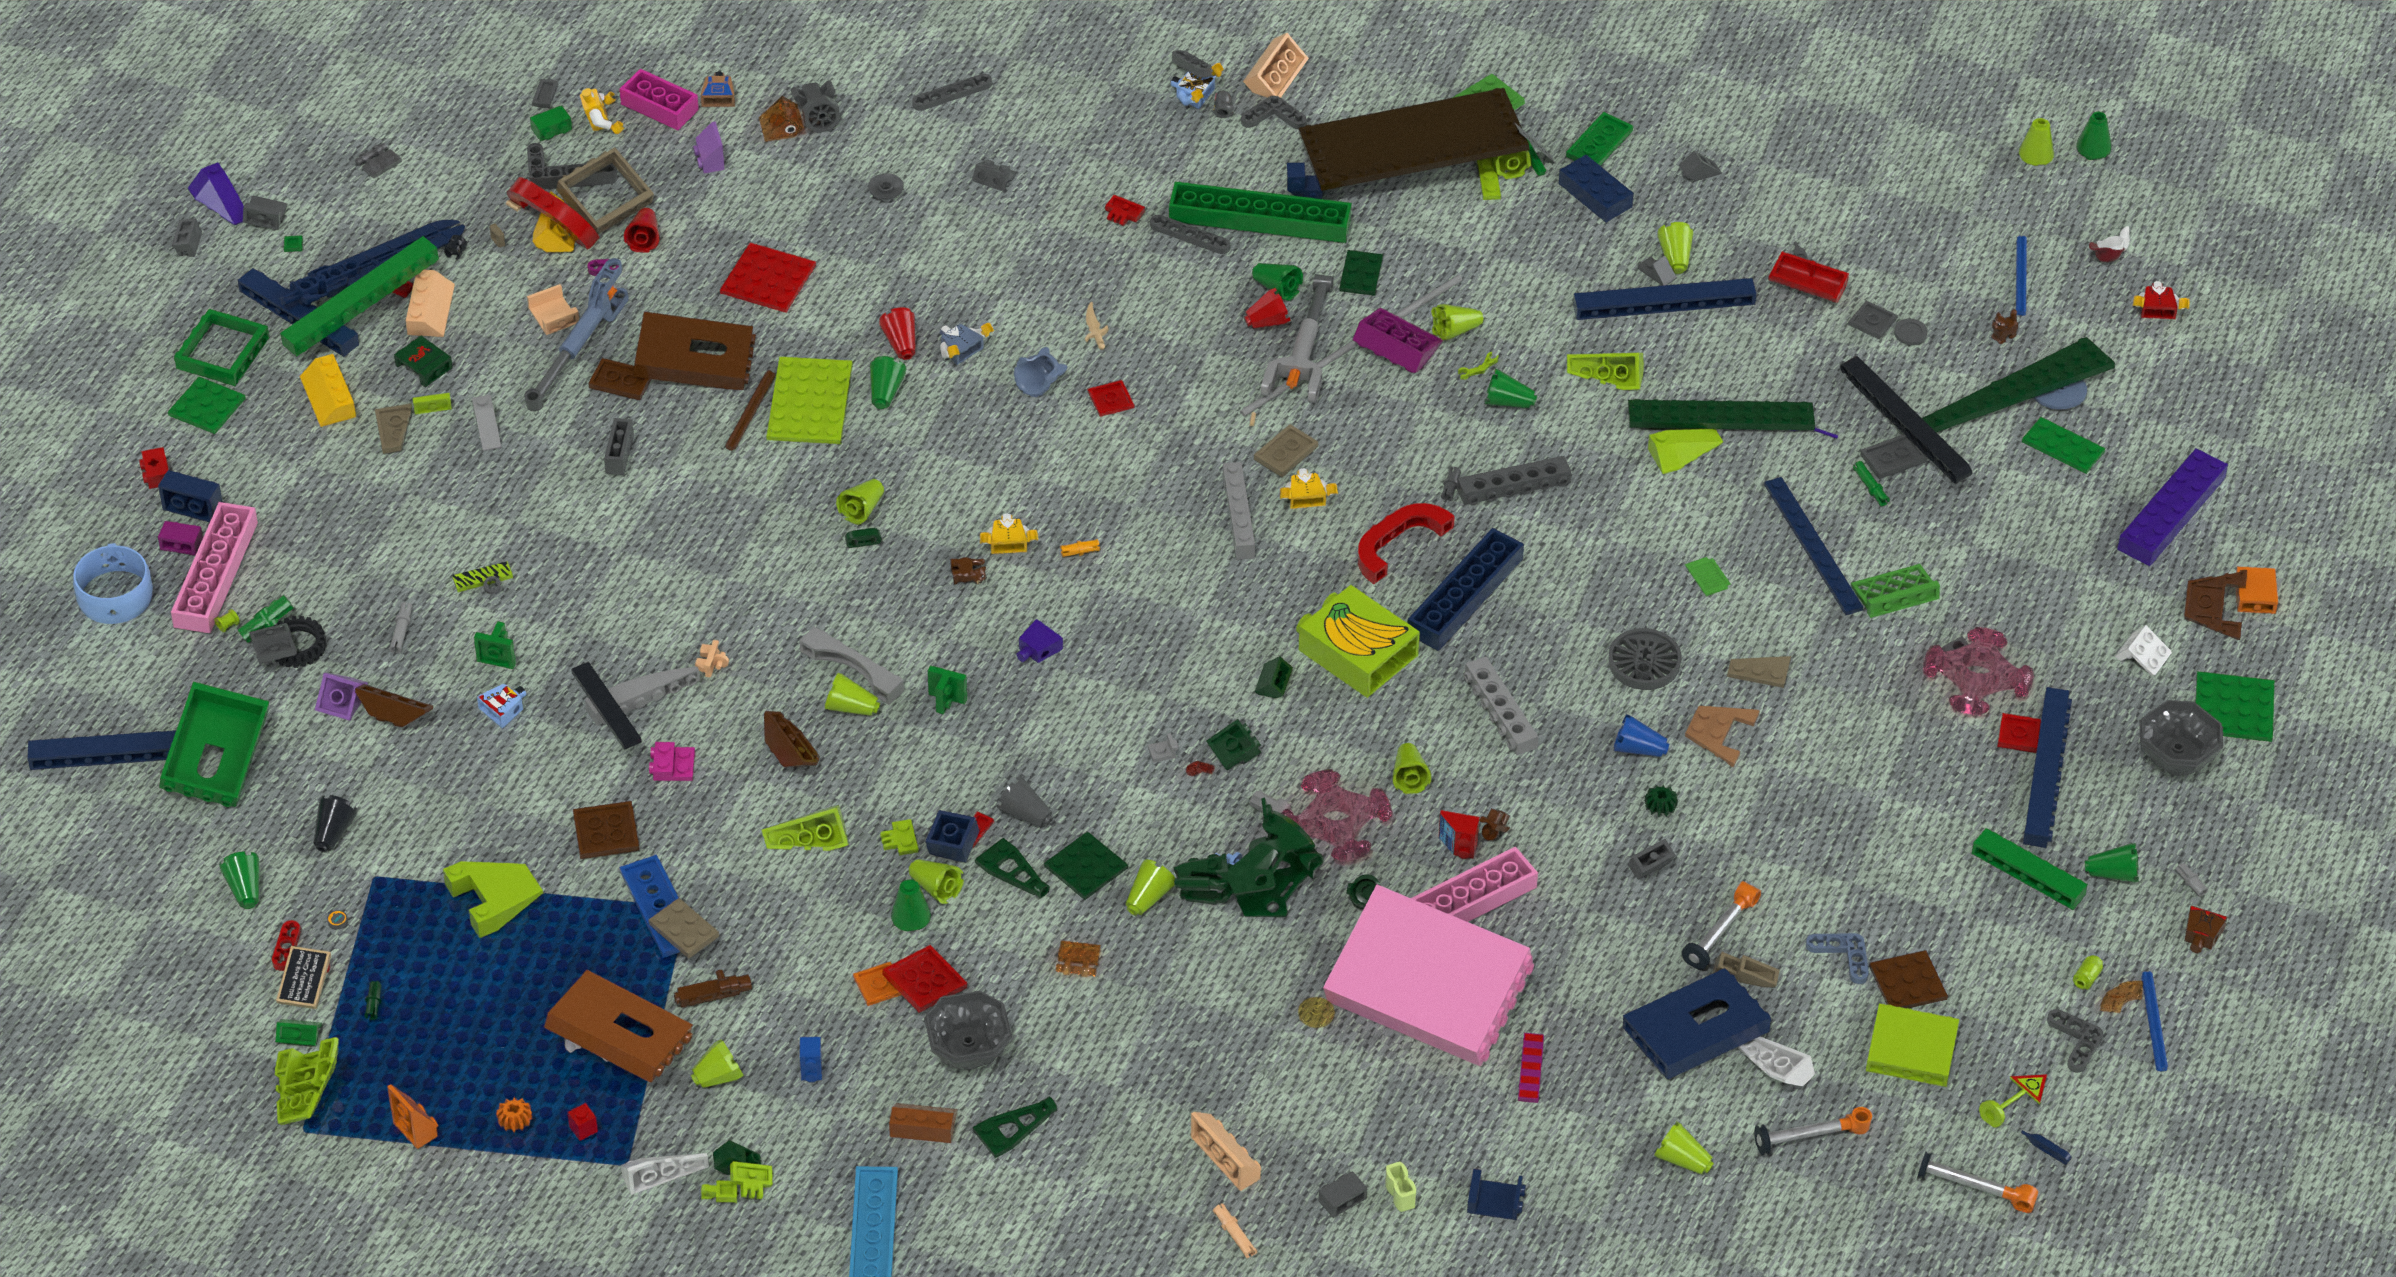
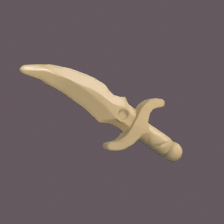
(1094, 325)

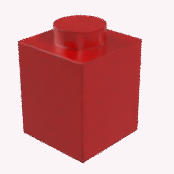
(582, 1121)

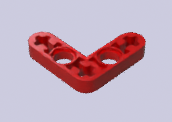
(285, 938)

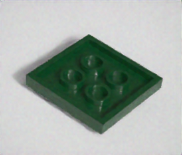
(1086, 865)

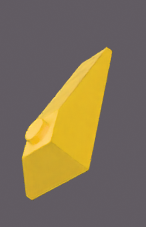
(551, 236)

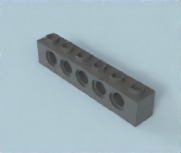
(1514, 480)

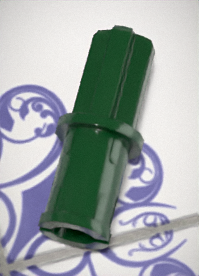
(373, 1000)

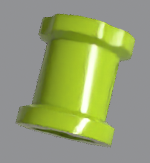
(227, 620)

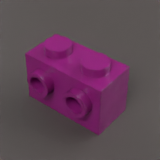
(180, 538)

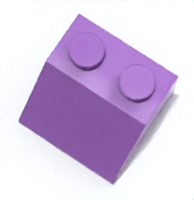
(709, 149)

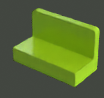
(432, 403)

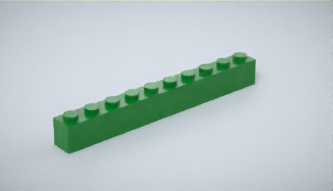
(359, 296)

